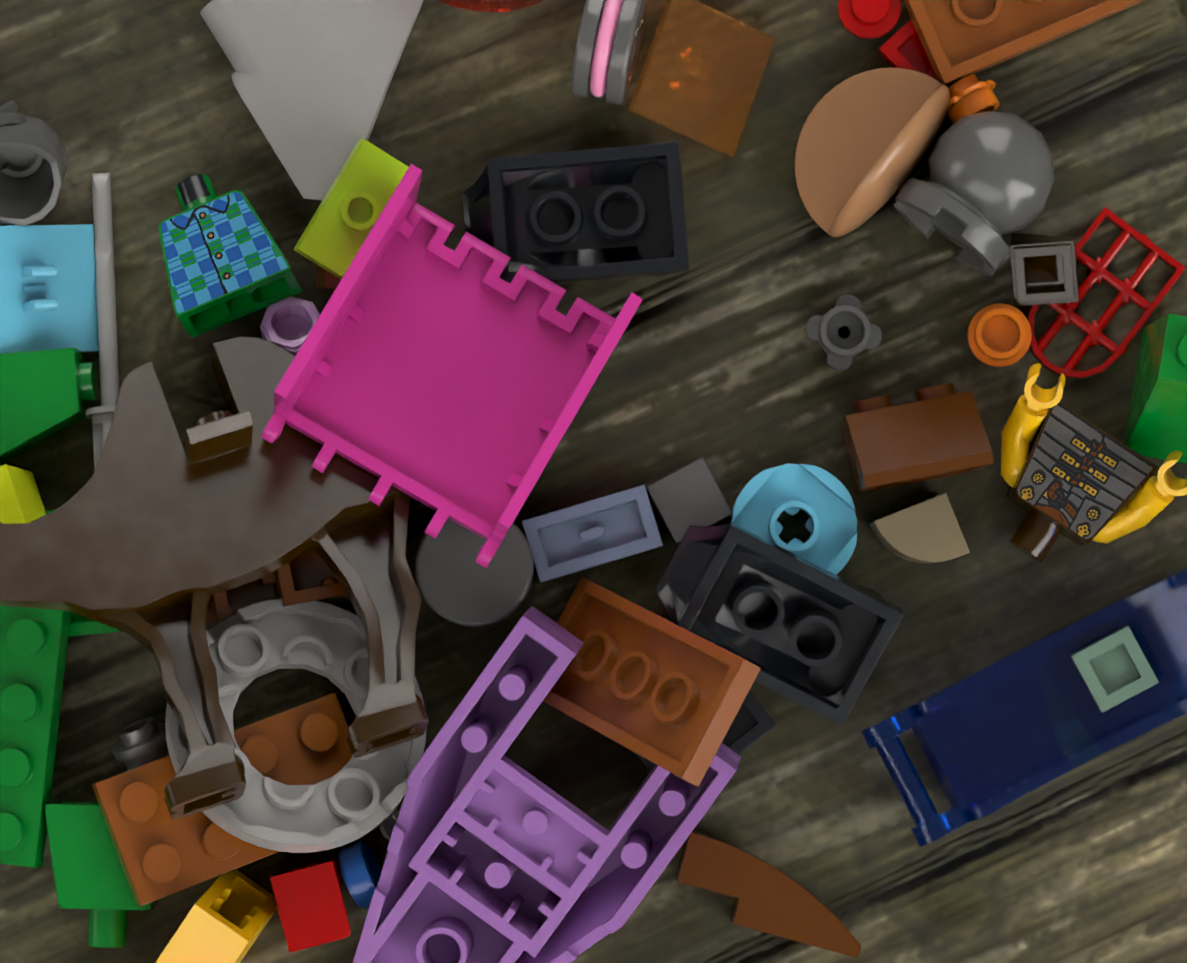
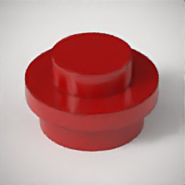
(869, 17)

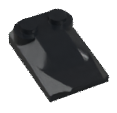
(584, 212)
(782, 613)

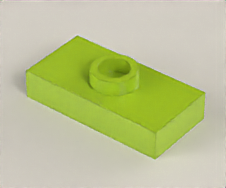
(351, 208)

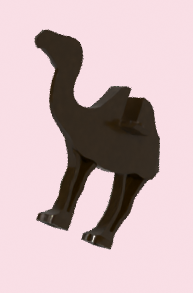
(179, 525)

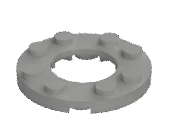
(301, 816)

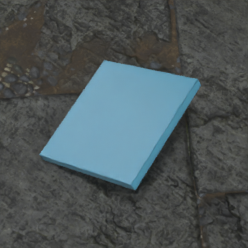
(47, 288)

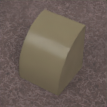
(923, 532)

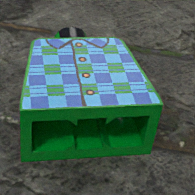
(220, 258)

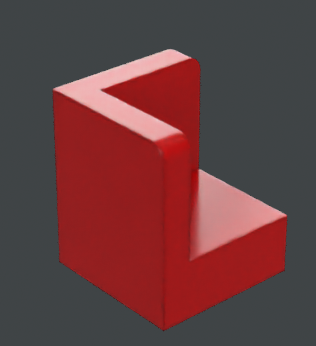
(311, 904)

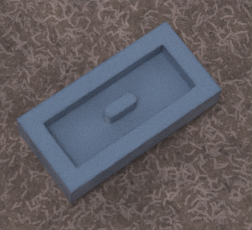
(592, 533)

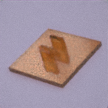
(701, 74)

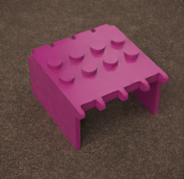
(444, 370)

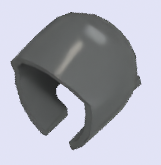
(30, 167)

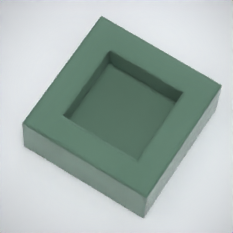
(1114, 668)

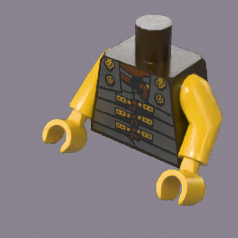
(1076, 475)

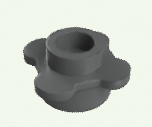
(844, 314)

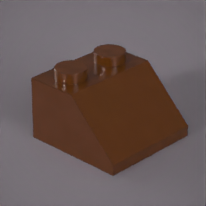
(915, 440)

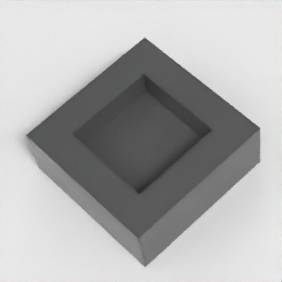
(688, 499)

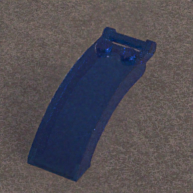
(1032, 713)

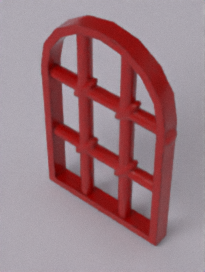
(1125, 294)

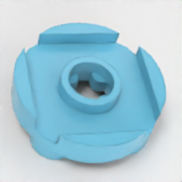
(807, 489)

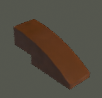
(764, 894)

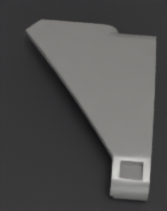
(312, 74)

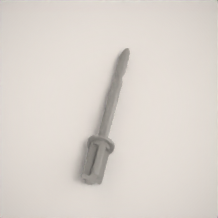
(106, 313)

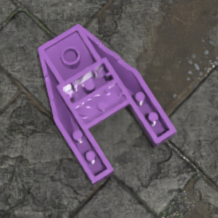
(498, 860)

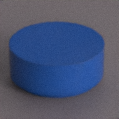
(360, 872)

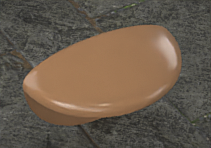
(866, 144)

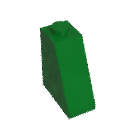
(1159, 391)
(42, 396)

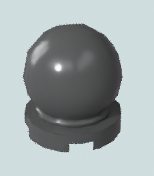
(982, 182)

